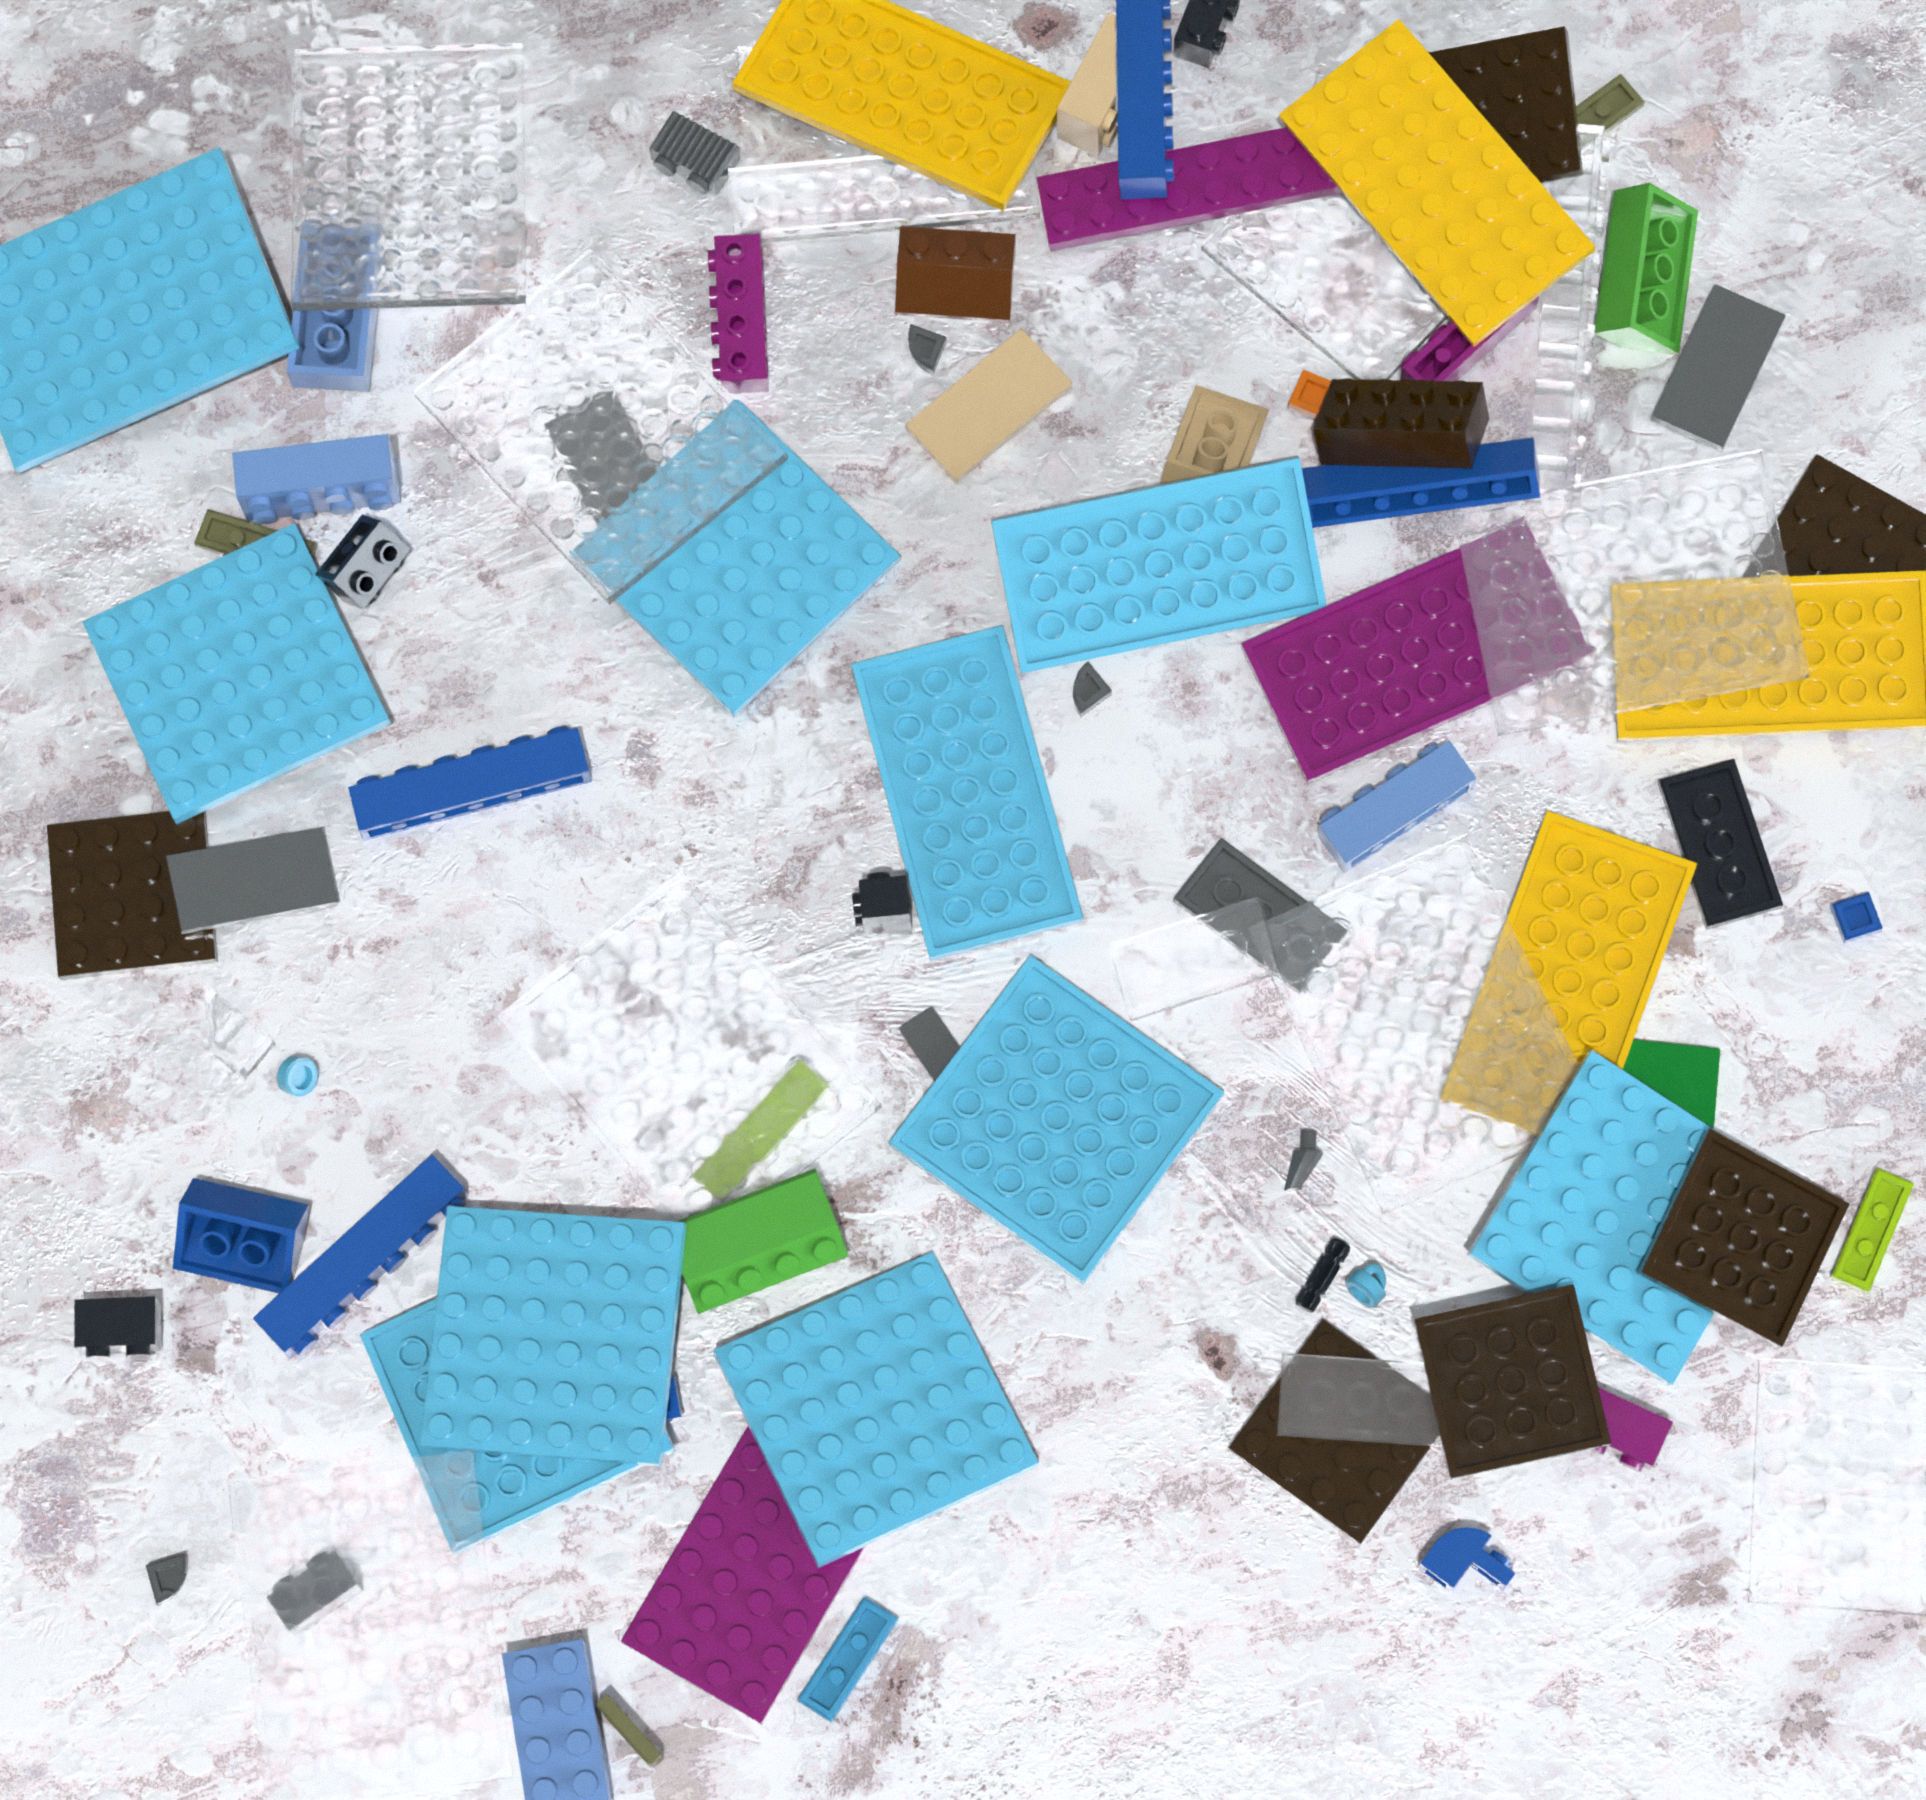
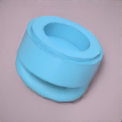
(297, 1076)
(1365, 1287)

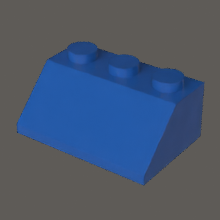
(239, 1235)

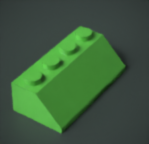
(1646, 270)
(759, 1241)

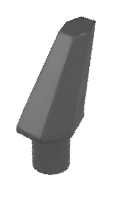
(1303, 1161)

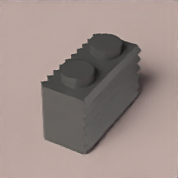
(694, 154)

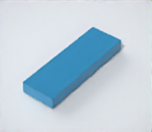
(848, 1660)

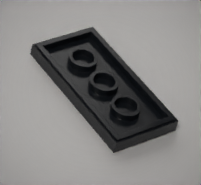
(1721, 836)

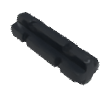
(1322, 1275)

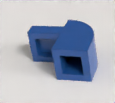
(1462, 1550)

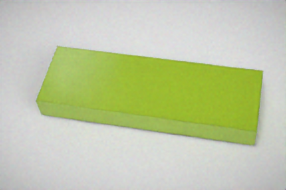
(1872, 1231)

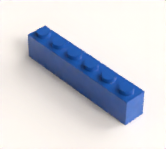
(1143, 98)
(1364, 493)
(469, 783)
(360, 1258)

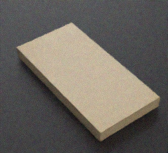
(988, 405)

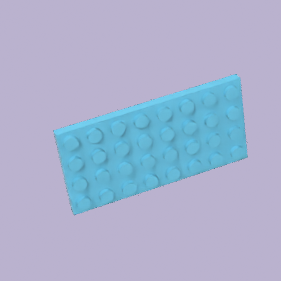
(1159, 564)
(966, 793)

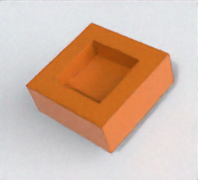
(1309, 394)

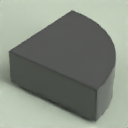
(926, 347)
(1089, 689)
(167, 1577)

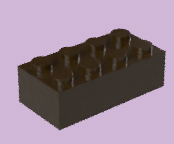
(1401, 423)

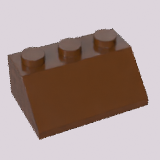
(955, 274)

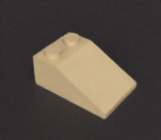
(1088, 106)
(1214, 435)

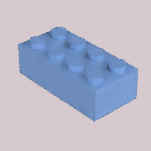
(333, 349)
(316, 478)
(556, 1722)

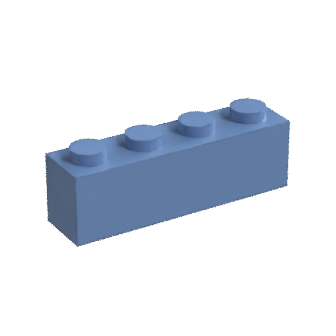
(1396, 805)

